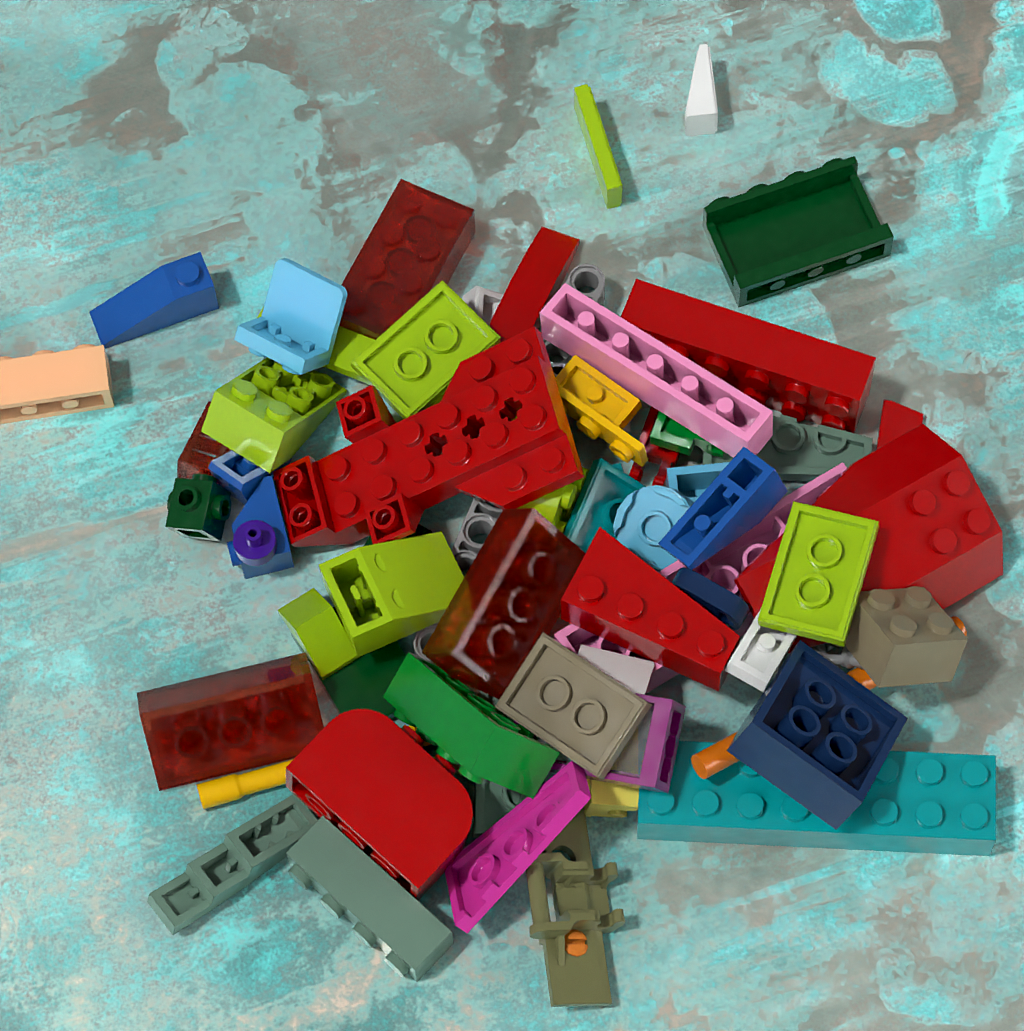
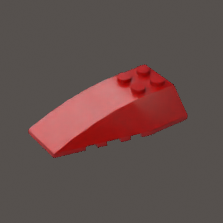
(930, 523)

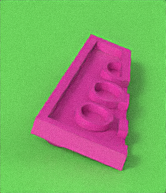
(512, 844)

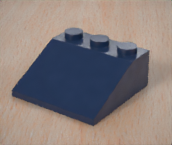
(818, 735)

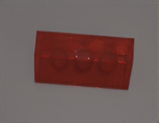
(505, 601)
(230, 720)

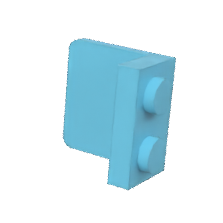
(297, 319)

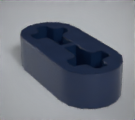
(713, 597)

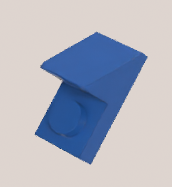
(238, 474)

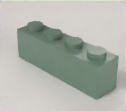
(369, 899)

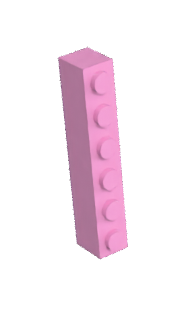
(656, 373)

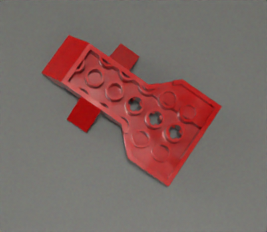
(398, 467)

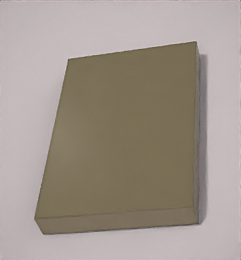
(573, 706)

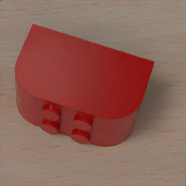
(385, 795)

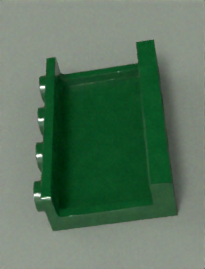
(795, 231)

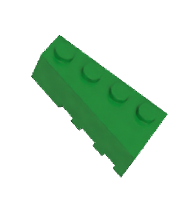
(468, 728)

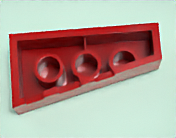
(646, 613)

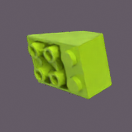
(270, 412)
(391, 588)

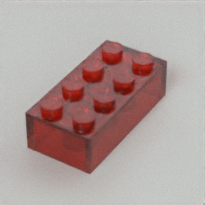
(405, 257)

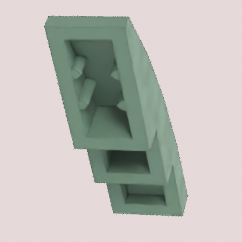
(231, 865)

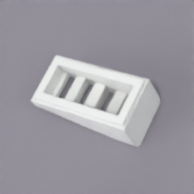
(701, 107)

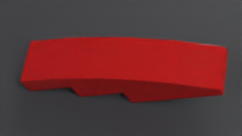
(534, 283)

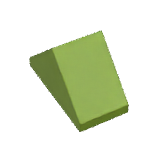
(319, 632)

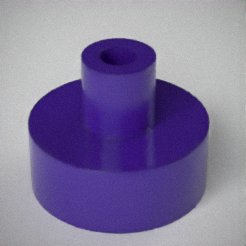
(255, 542)

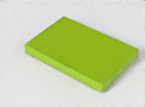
(423, 350)
(818, 573)

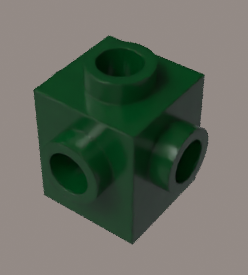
(198, 508)

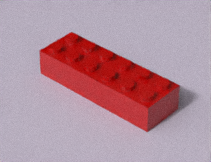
(761, 359)

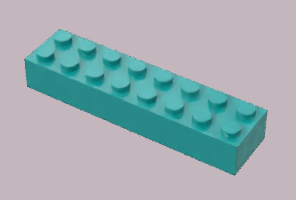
(913, 806)

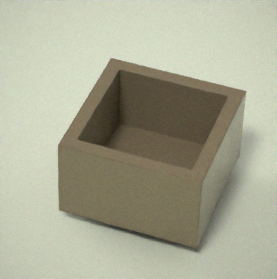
(904, 638)

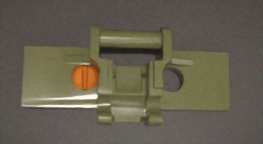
(575, 940)

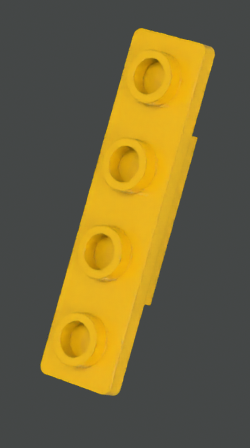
(600, 408)

